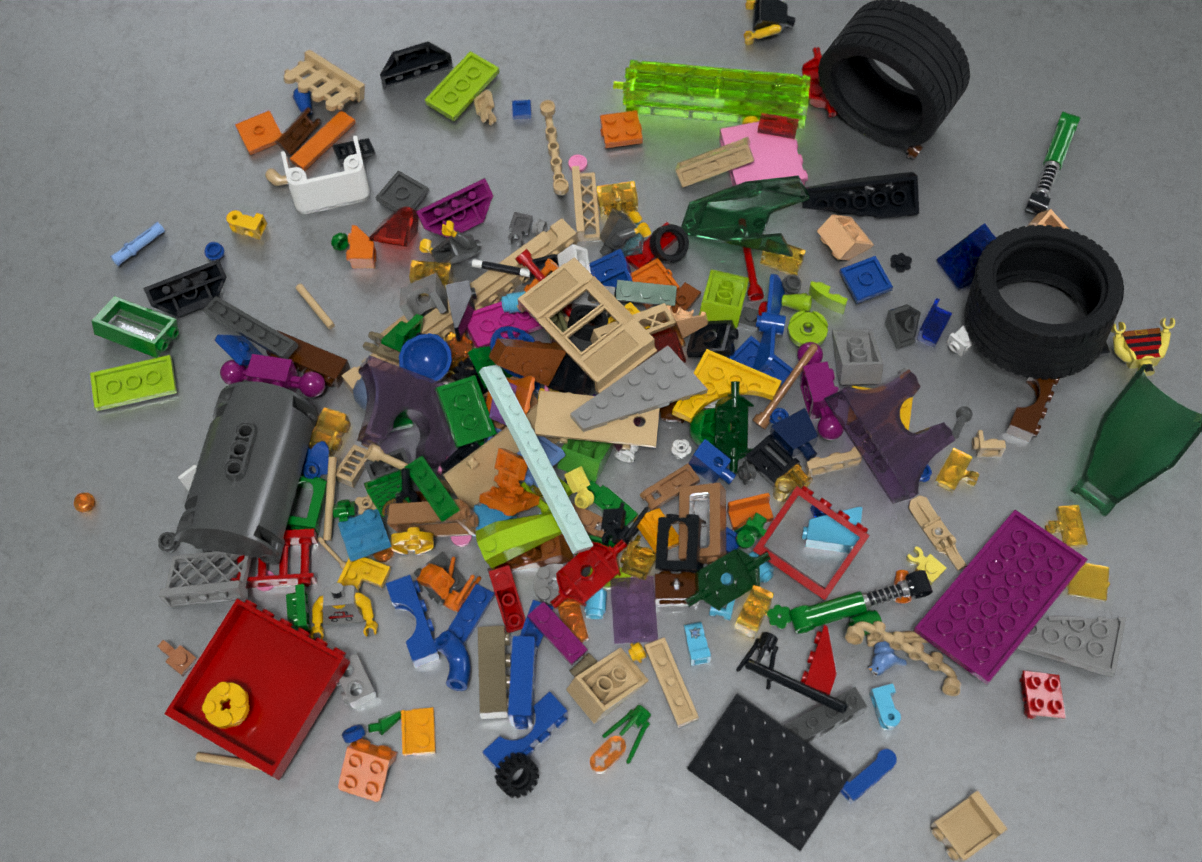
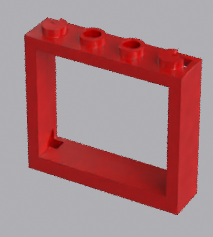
(825, 506)

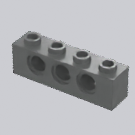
(824, 719)

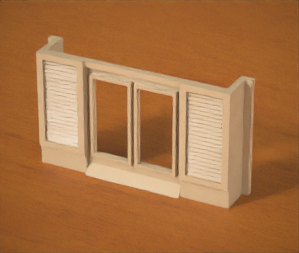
(612, 354)

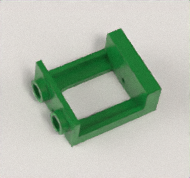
(319, 487)

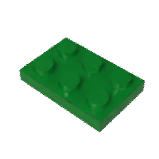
(465, 411)

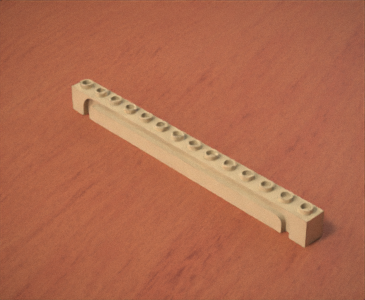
(490, 286)

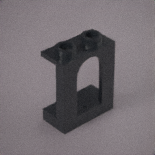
(693, 545)

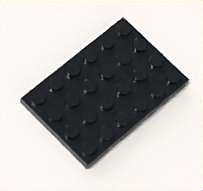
(769, 771)

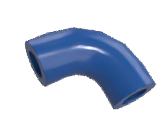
(457, 658)

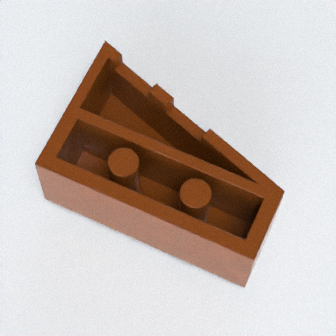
(528, 358)

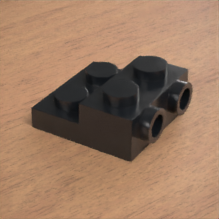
(715, 336)

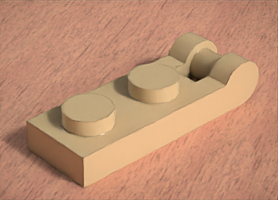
(833, 462)

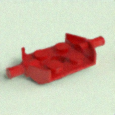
(816, 95)
(579, 588)

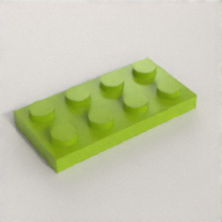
(462, 86)
(133, 383)

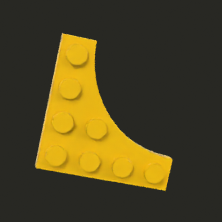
(716, 375)

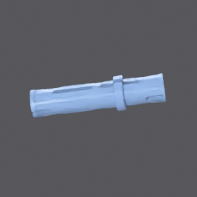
(131, 248)

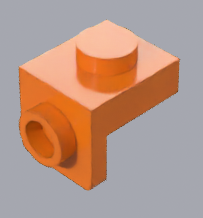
(436, 579)

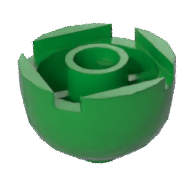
(703, 426)

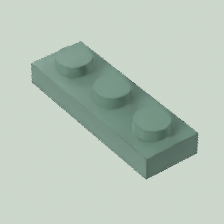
(645, 293)

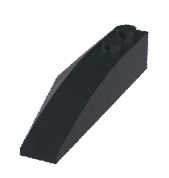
(868, 196)

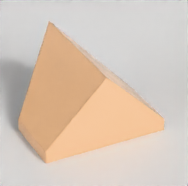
(686, 322)

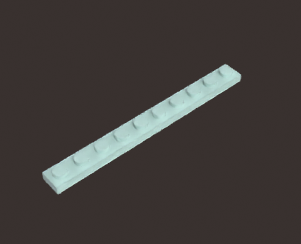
(536, 459)

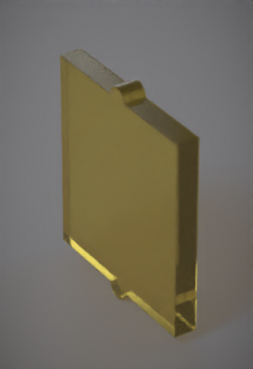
(1090, 583)

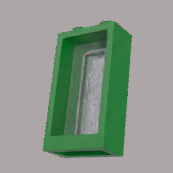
(135, 326)

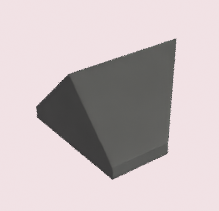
(902, 325)

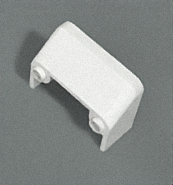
(328, 190)

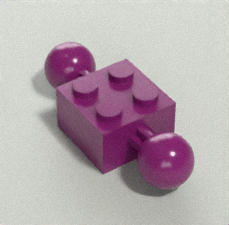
(275, 372)
(815, 385)

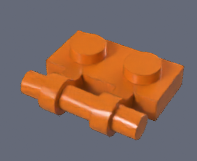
(513, 466)

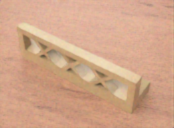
(714, 162)
(578, 202)
(645, 318)

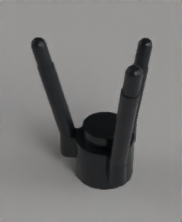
(629, 533)
(765, 645)

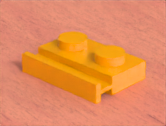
(649, 528)
(418, 731)

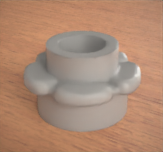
(539, 227)

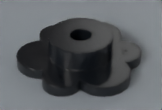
(900, 262)

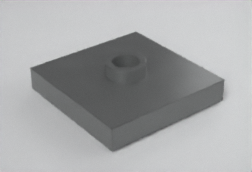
(402, 192)

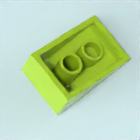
(724, 296)

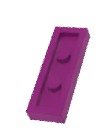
(557, 633)

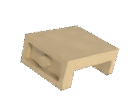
(968, 828)

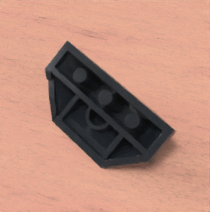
(414, 63)
(187, 290)

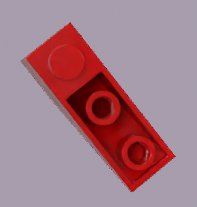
(507, 597)
(822, 668)

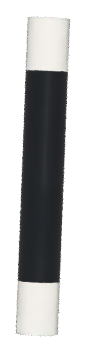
(501, 268)

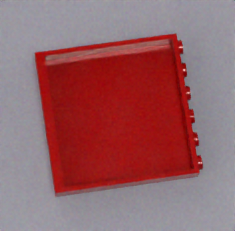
(279, 670)

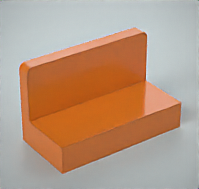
(744, 508)

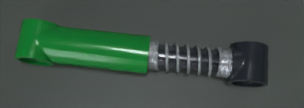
(1053, 162)
(807, 617)

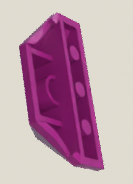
(464, 208)

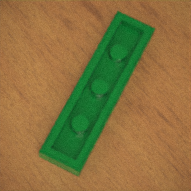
(432, 489)

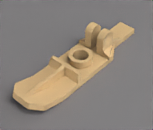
(929, 522)

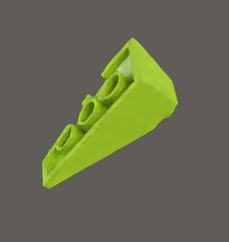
(513, 537)

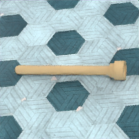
(375, 453)

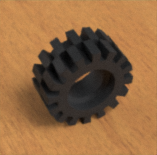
(508, 769)

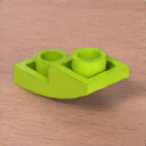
(820, 293)

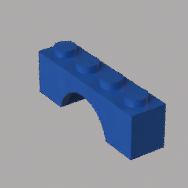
(404, 597)
(549, 715)

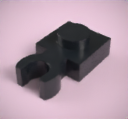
(612, 522)

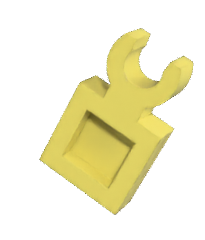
(930, 564)

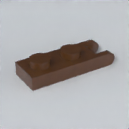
(297, 132)

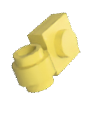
(578, 483)

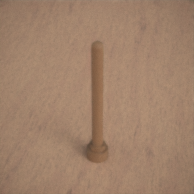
(762, 419)

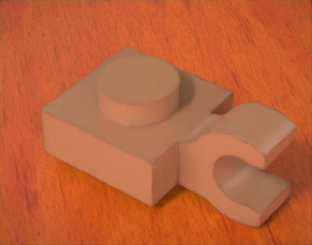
(179, 659)

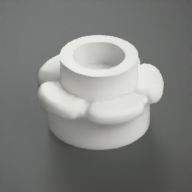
(678, 452)

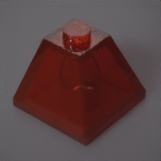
(397, 228)

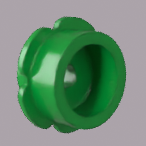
(340, 241)

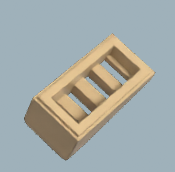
(343, 467)

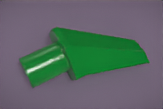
(384, 723)

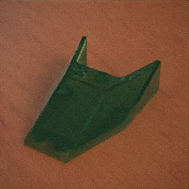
(742, 213)

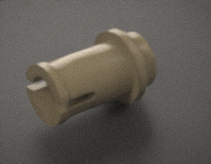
(585, 663)

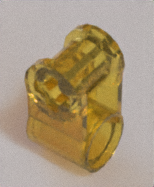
(790, 480)

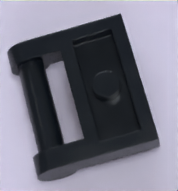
(766, 463)

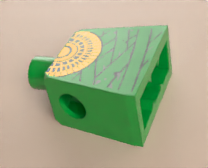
(383, 491)

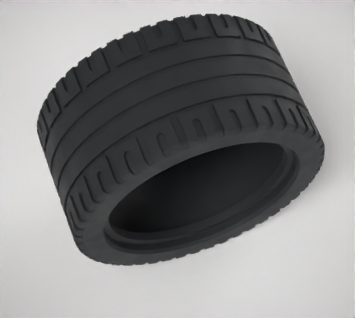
(912, 46)
(1053, 258)

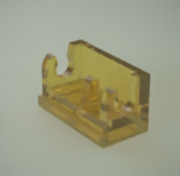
(784, 263)

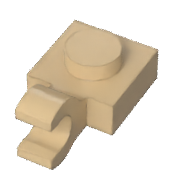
(483, 106)

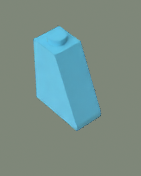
(830, 535)

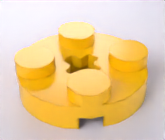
(412, 540)
(222, 693)

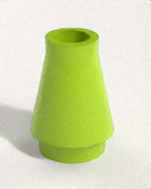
(797, 301)

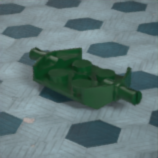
(733, 410)
(743, 572)

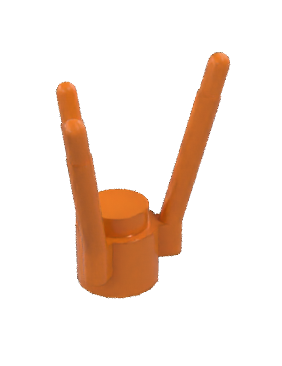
(455, 599)

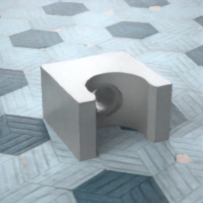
(413, 303)

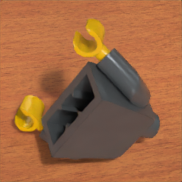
(620, 228)
(454, 248)

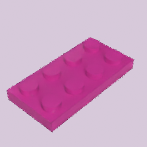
(490, 318)

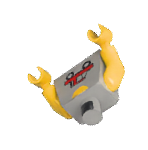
(342, 606)

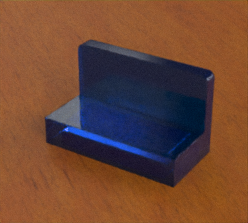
(933, 325)

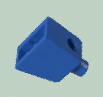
(711, 463)

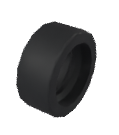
(683, 243)
(586, 331)

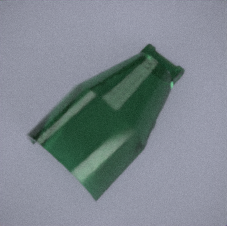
(1135, 442)

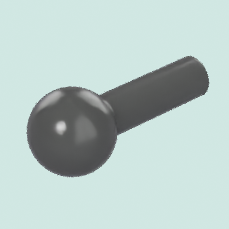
(963, 415)

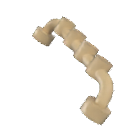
(560, 184)
(855, 636)

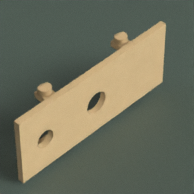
(555, 421)
(477, 471)

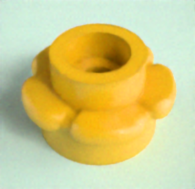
(637, 652)

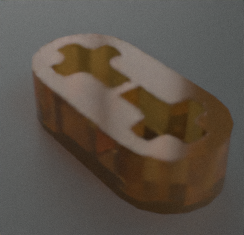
(604, 751)

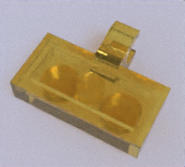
(955, 471)
(1069, 525)

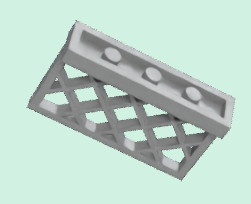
(205, 591)

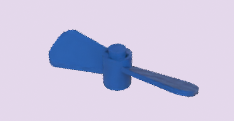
(770, 323)

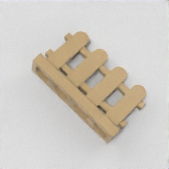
(331, 75)

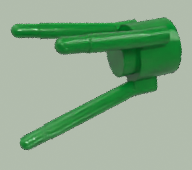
(636, 718)

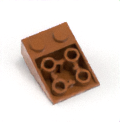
(550, 552)

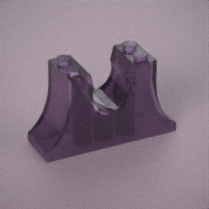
(402, 393)
(880, 437)

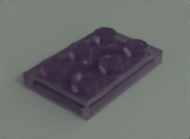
(633, 610)

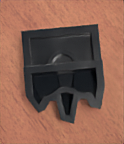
(570, 378)

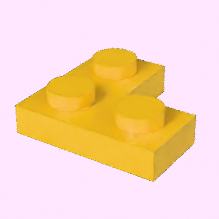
(364, 570)

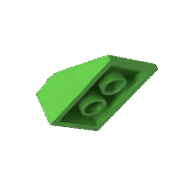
(588, 454)

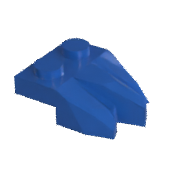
(611, 268)

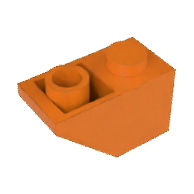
(362, 251)

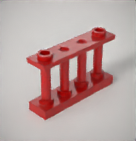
(301, 537)

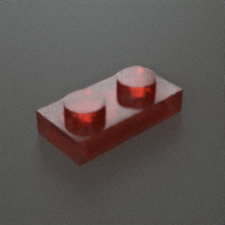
(778, 125)

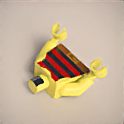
(1142, 346)

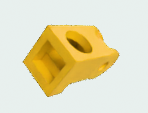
(246, 224)

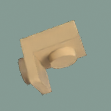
(987, 448)

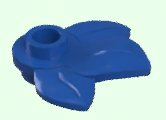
(318, 458)

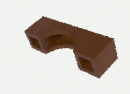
(1025, 419)

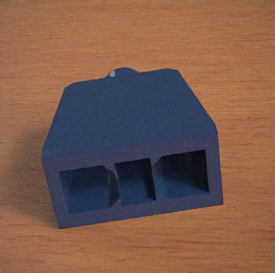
(796, 434)

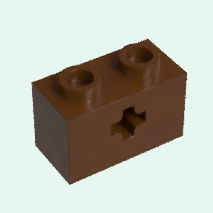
(665, 591)

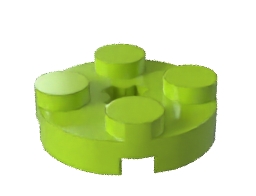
(809, 319)

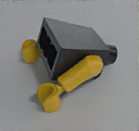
(768, 19)

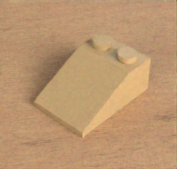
(606, 685)

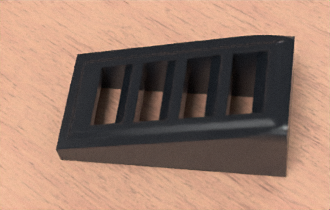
(342, 148)

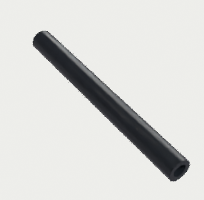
(797, 686)

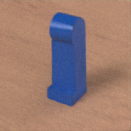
(870, 776)

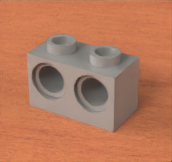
(358, 679)

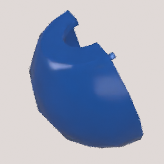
(426, 356)

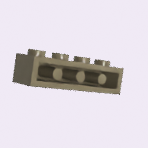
(493, 672)

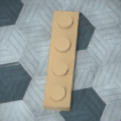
(671, 682)

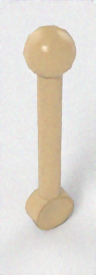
(323, 543)

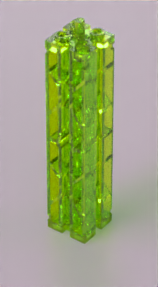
(712, 92)

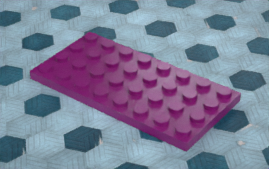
(1000, 596)

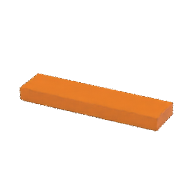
(322, 140)

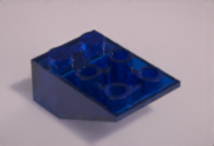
(963, 257)

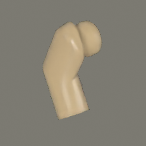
(275, 178)

